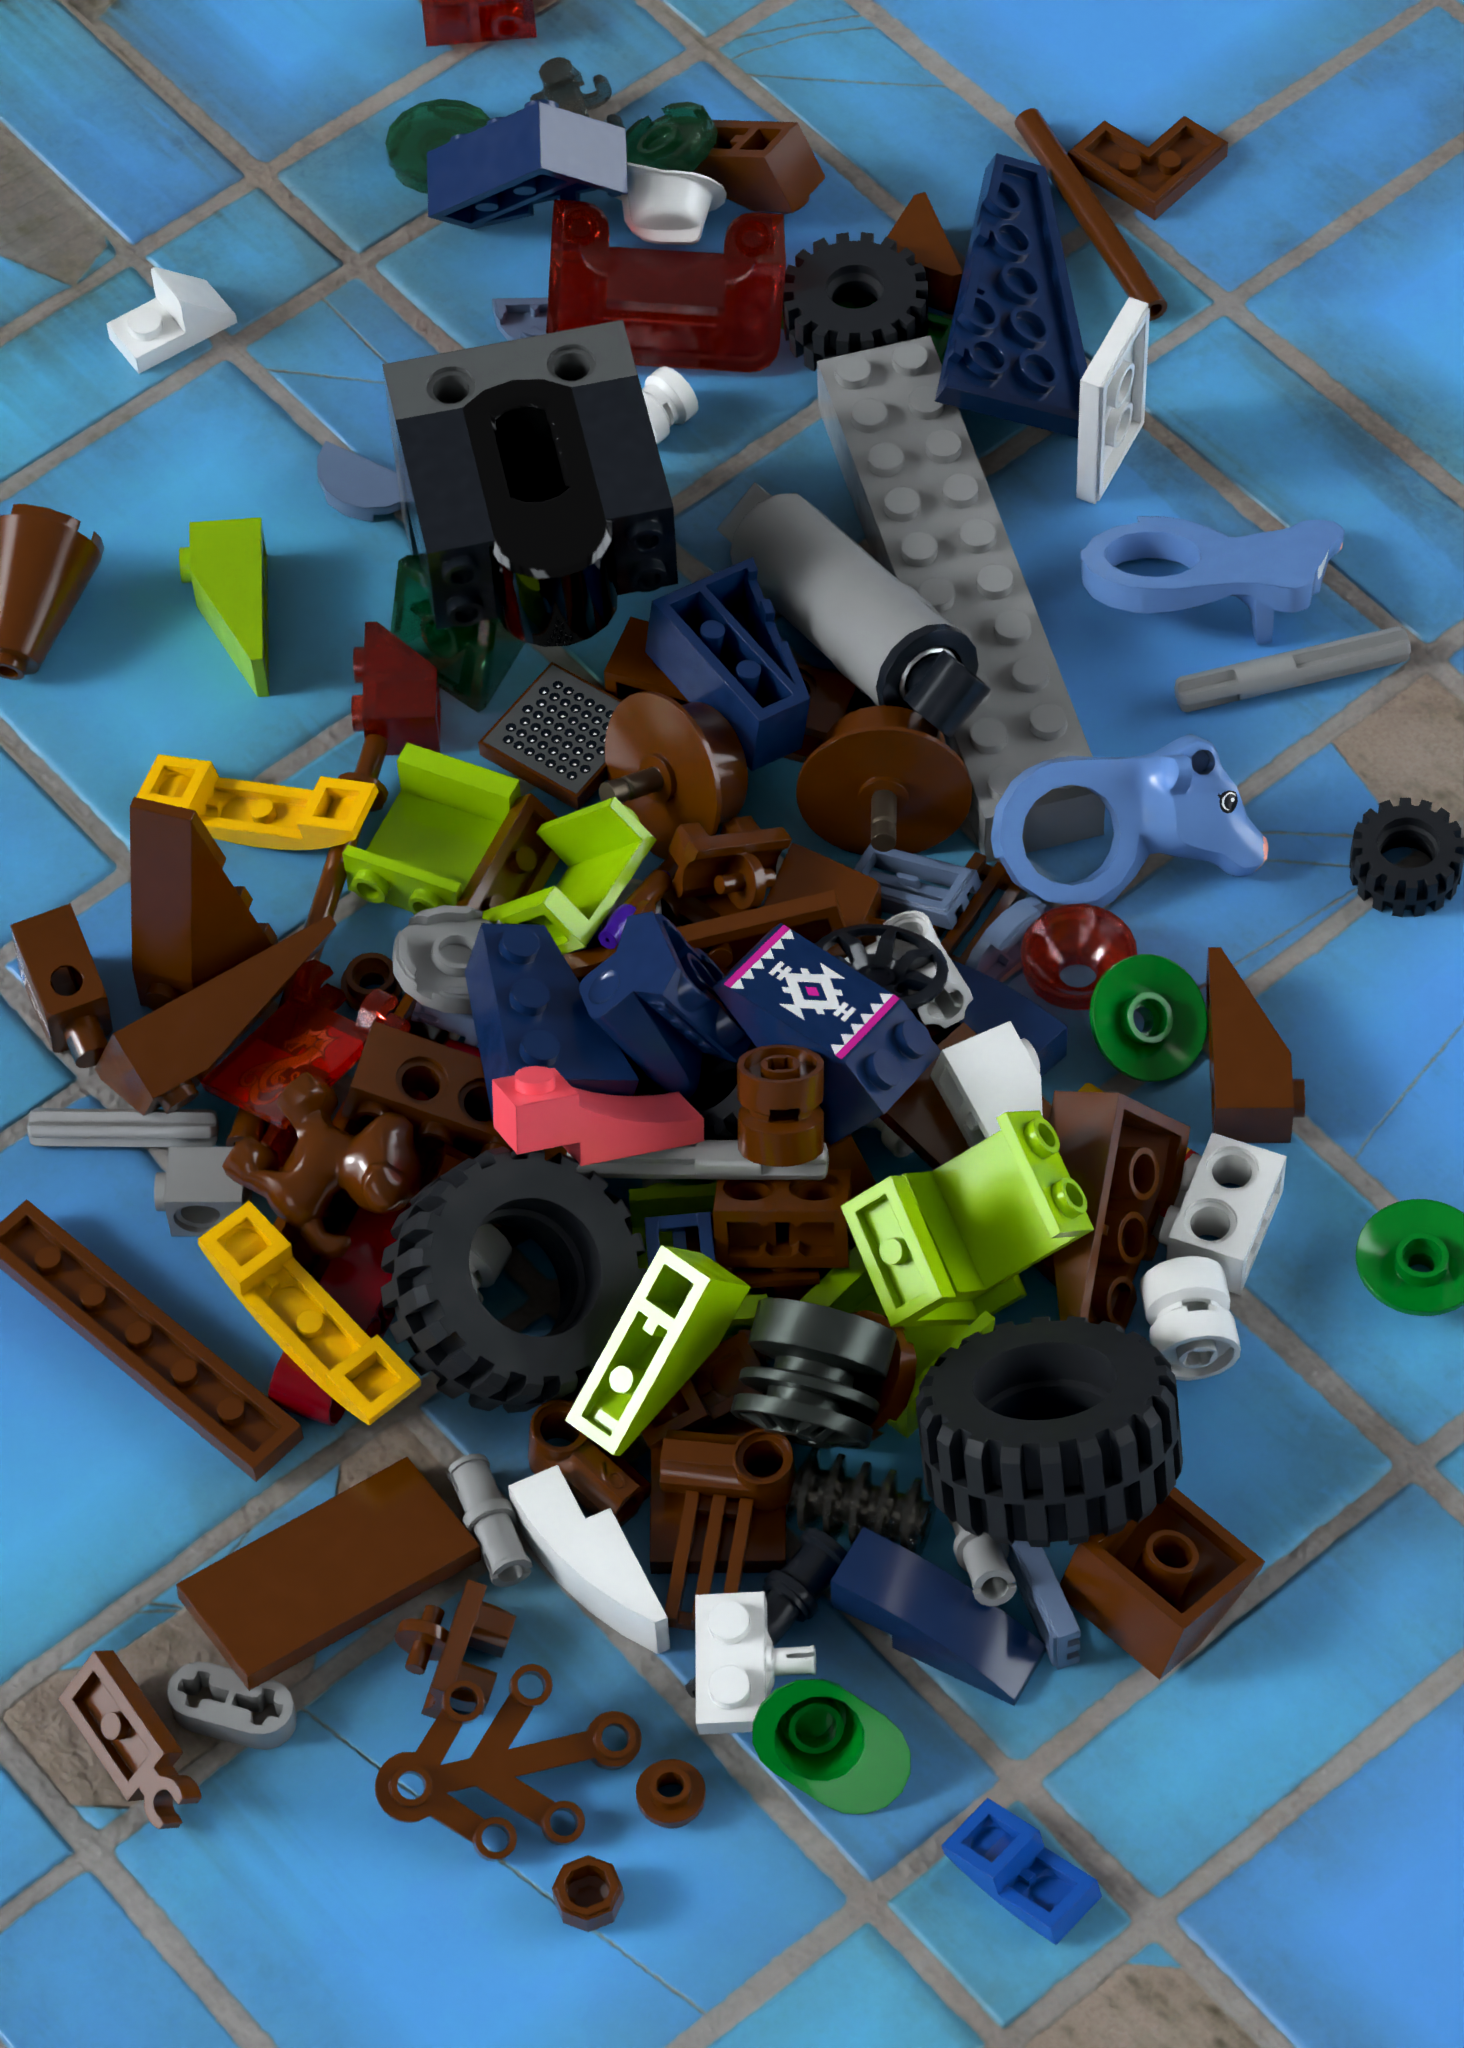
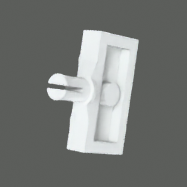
(738, 1660)

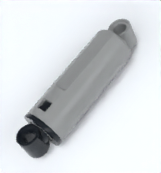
(855, 609)

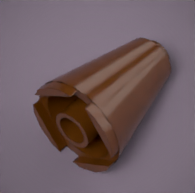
(41, 580)

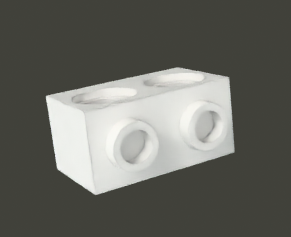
(1232, 1214)

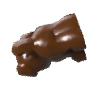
(374, 1166)

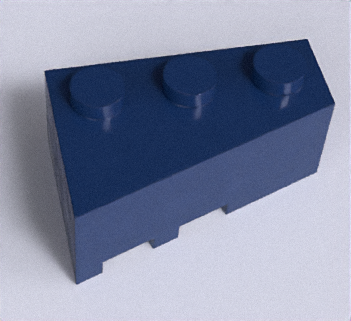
(524, 162)
(726, 652)
(533, 1013)

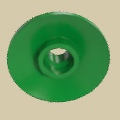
(1171, 1014)
(1411, 1235)

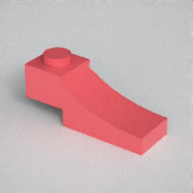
(544, 1111)

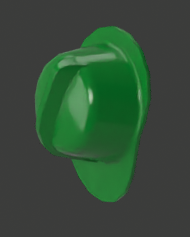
(832, 1746)

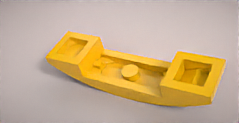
(262, 812)
(304, 1318)

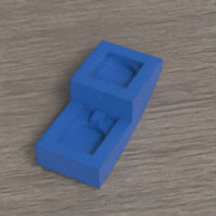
(1020, 1873)

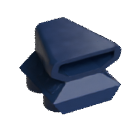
(661, 1004)

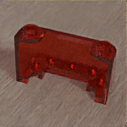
(673, 303)

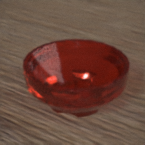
(1072, 937)

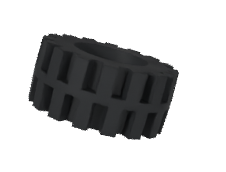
(1402, 886)

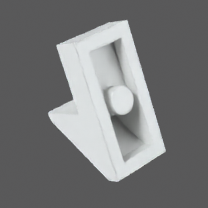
(175, 320)

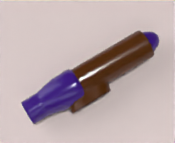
(640, 901)

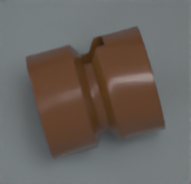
(780, 1105)

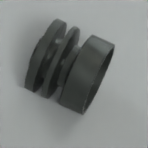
(814, 1372)

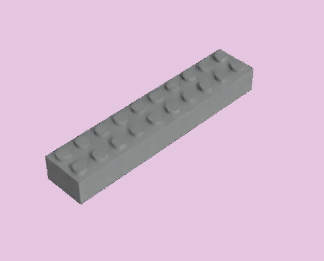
(943, 536)

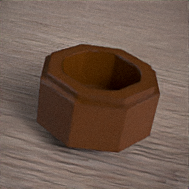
(588, 1893)

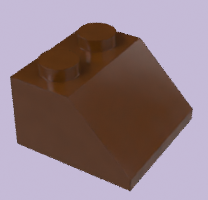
(1160, 1581)

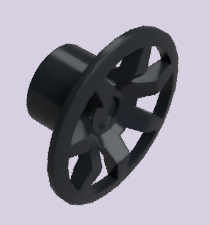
(886, 971)

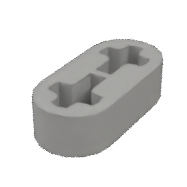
(229, 1713)

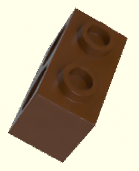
(783, 1222)

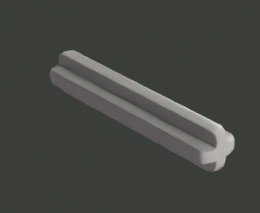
(122, 1128)

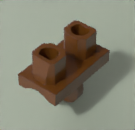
(733, 863)
(473, 1625)

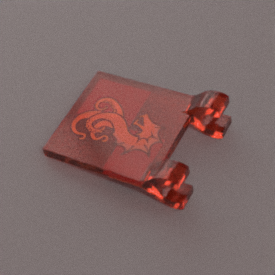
(297, 1040)

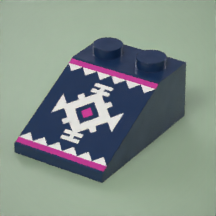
(810, 999)

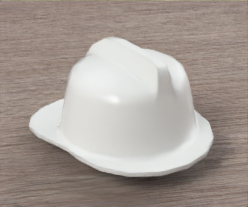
(669, 204)

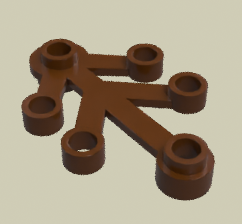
(495, 1767)

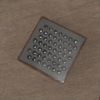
(555, 736)

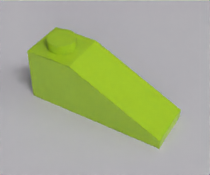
(231, 590)
(657, 1345)

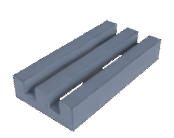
(908, 894)
(1045, 1603)

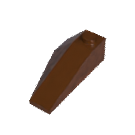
(183, 905)
(179, 1044)
(1129, 1170)

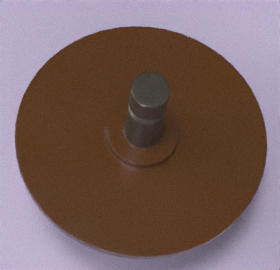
(673, 765)
(884, 783)

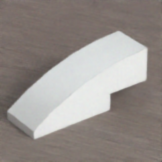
(589, 1558)

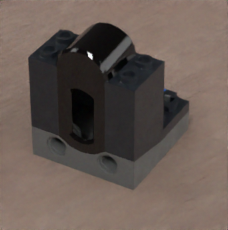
(531, 482)

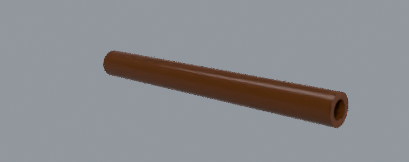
(1089, 211)

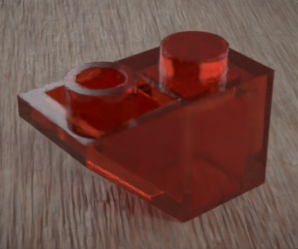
(477, 21)
(398, 692)

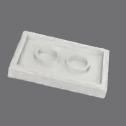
(1112, 400)

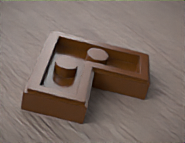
(1151, 175)

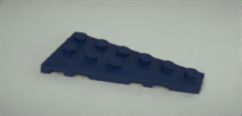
(1015, 319)

